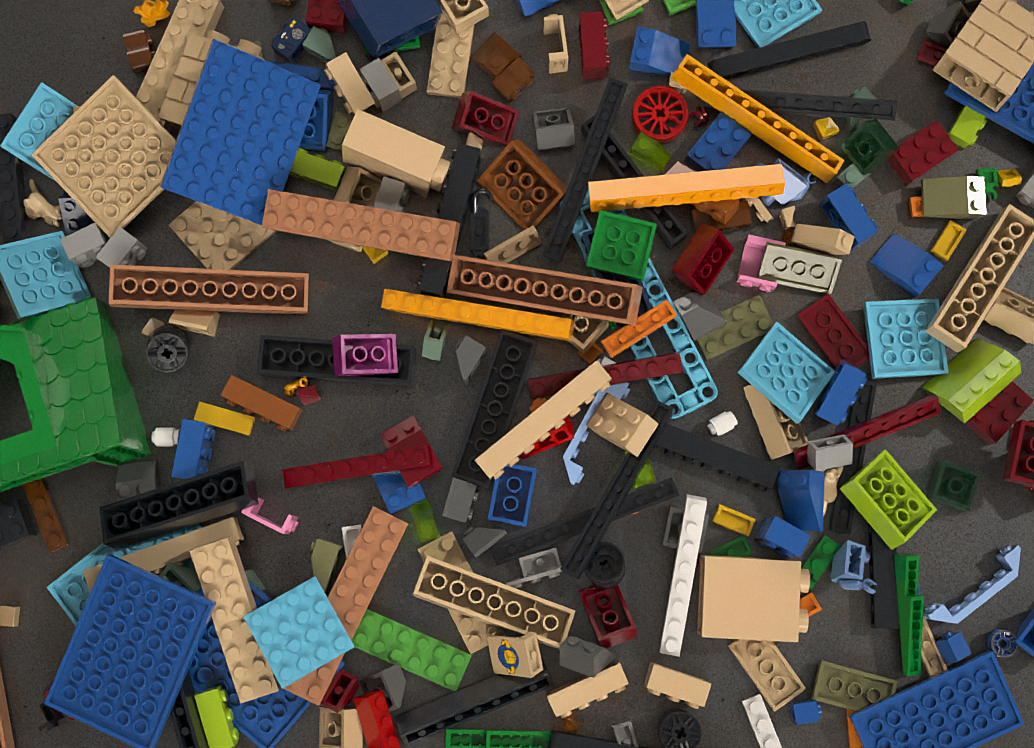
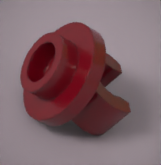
(702, 115)

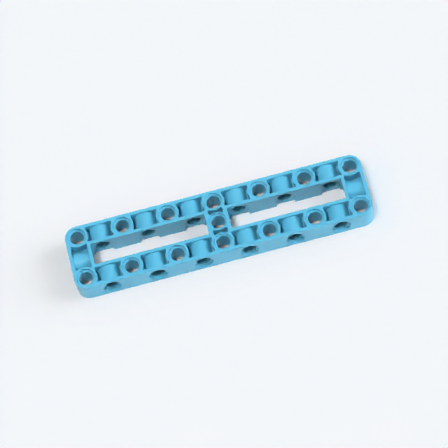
(679, 337)

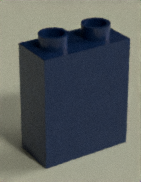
(390, 23)

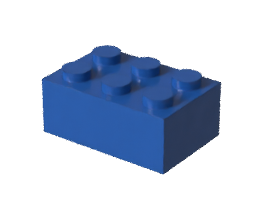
(718, 145)
(849, 215)
(840, 393)
(193, 449)
(512, 495)
(783, 537)

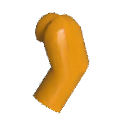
(294, 385)

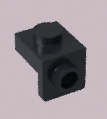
(52, 716)

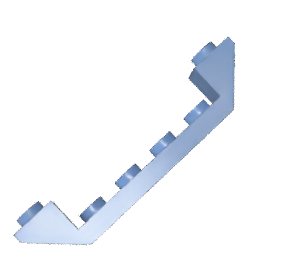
(573, 470)
(1009, 559)

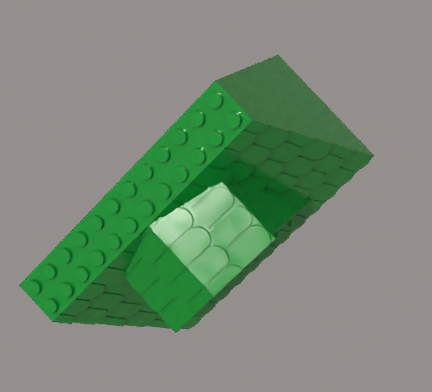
(73, 394)

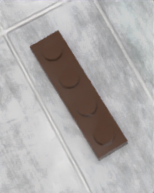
(46, 515)

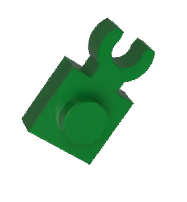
(990, 179)

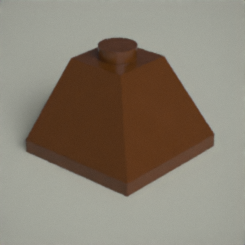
(494, 55)

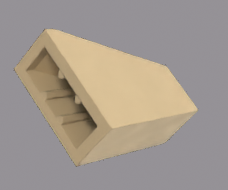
(823, 239)

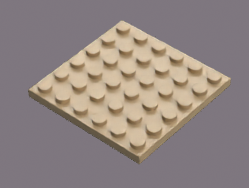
(109, 156)

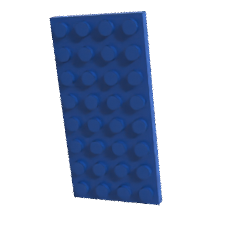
(945, 711)

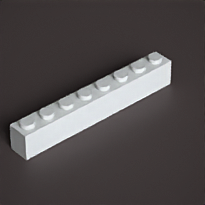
(683, 575)

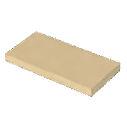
(768, 670)

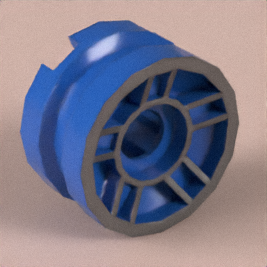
(1006, 650)

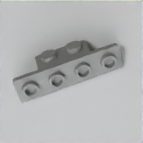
(537, 566)

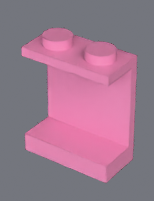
(750, 263)
(289, 525)

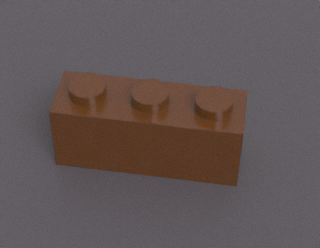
(739, 220)

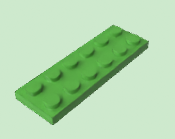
(411, 650)

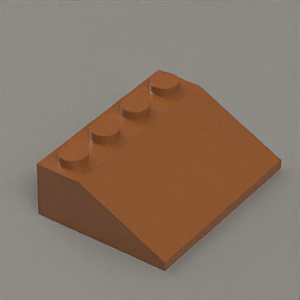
(523, 185)

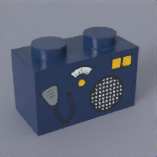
(290, 40)

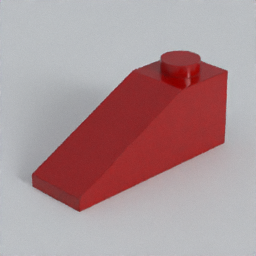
(556, 437)

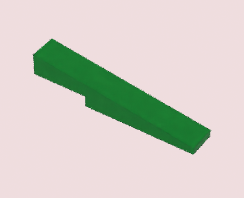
(910, 611)
(495, 738)

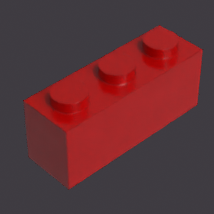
(376, 720)

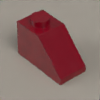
(340, 691)

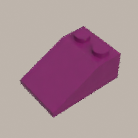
(364, 354)

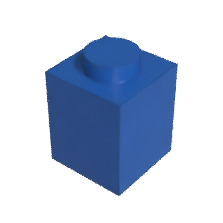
(952, 647)
(805, 711)

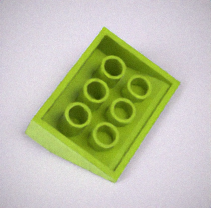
(974, 378)
(888, 499)

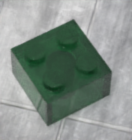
(869, 146)
(953, 486)

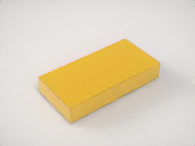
(948, 241)
(733, 520)

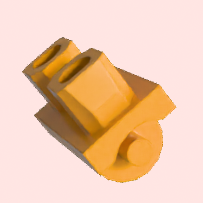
(152, 11)

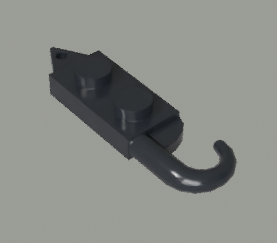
(479, 224)

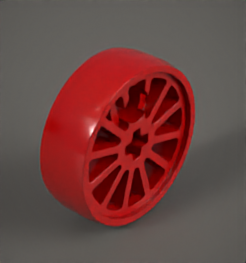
(670, 133)

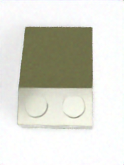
(953, 197)
(325, 562)

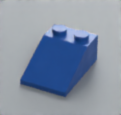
(715, 24)
(657, 52)
(318, 125)
(906, 265)
(396, 492)
(802, 498)

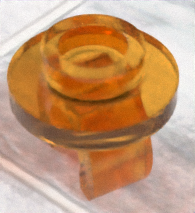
(787, 237)
(570, 724)

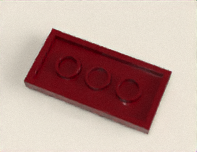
(834, 333)

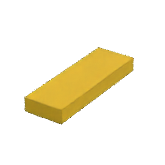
(224, 418)

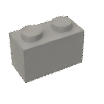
(829, 452)

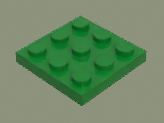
(621, 245)

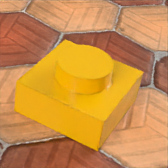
(1009, 177)

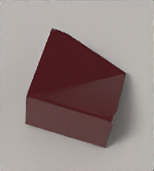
(309, 394)

